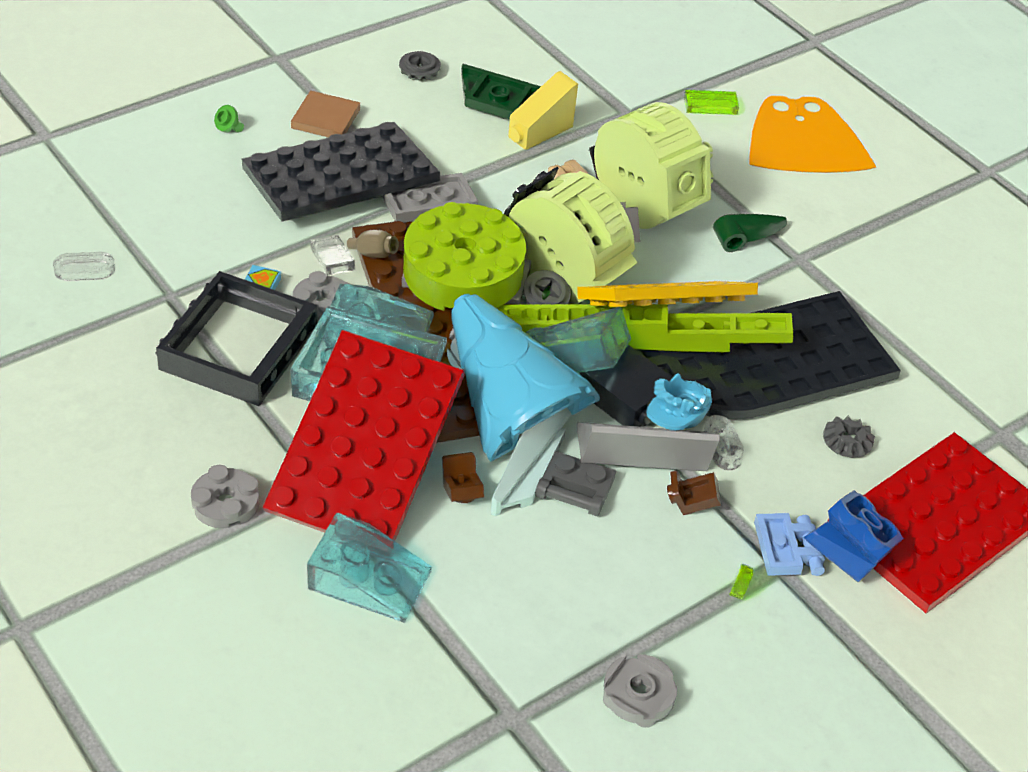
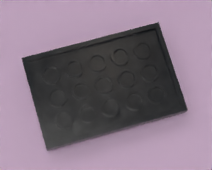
(339, 170)

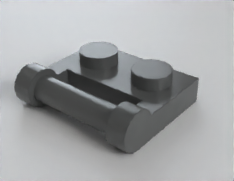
(576, 482)

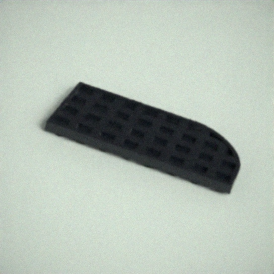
(828, 357)

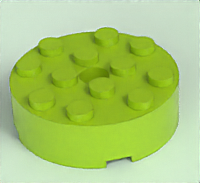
(463, 252)

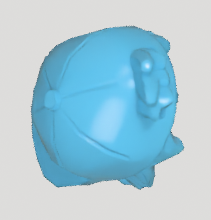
(679, 403)

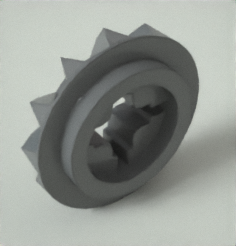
(429, 65)
(539, 282)
(846, 445)

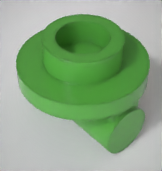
(227, 119)

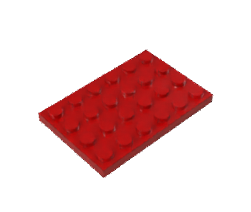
(364, 436)
(954, 520)

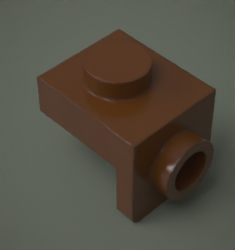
(460, 477)
(694, 493)

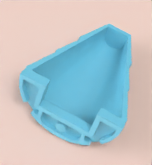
(511, 376)

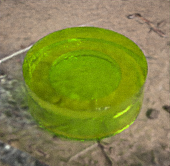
(741, 581)

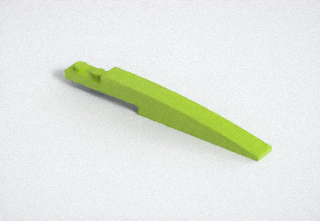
(656, 329)

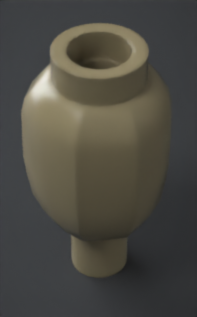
(374, 244)

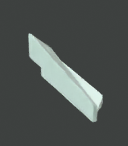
(529, 462)

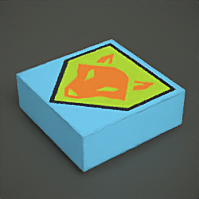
(264, 276)

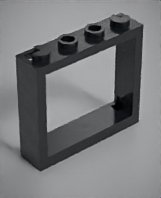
(298, 313)

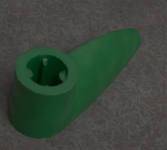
(737, 229)

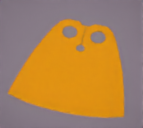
(813, 145)

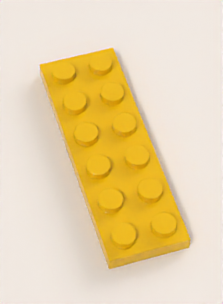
(666, 293)

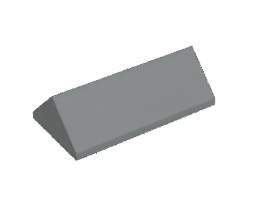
(646, 446)

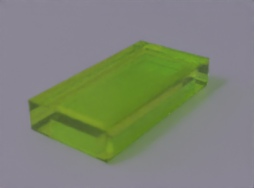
(711, 102)

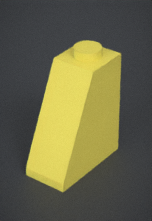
(545, 112)

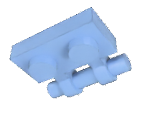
(779, 544)

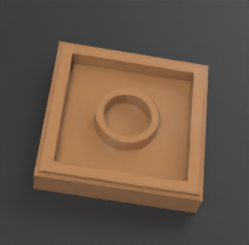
(325, 114)

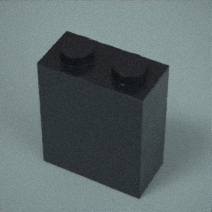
(627, 387)

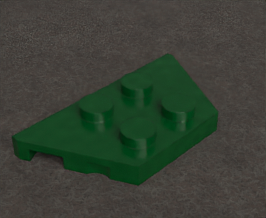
(494, 92)

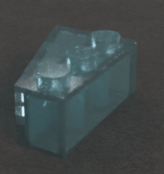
(588, 341)

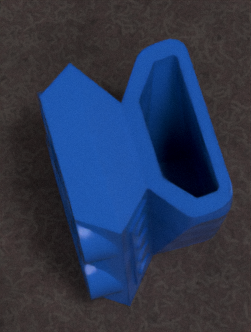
(855, 536)

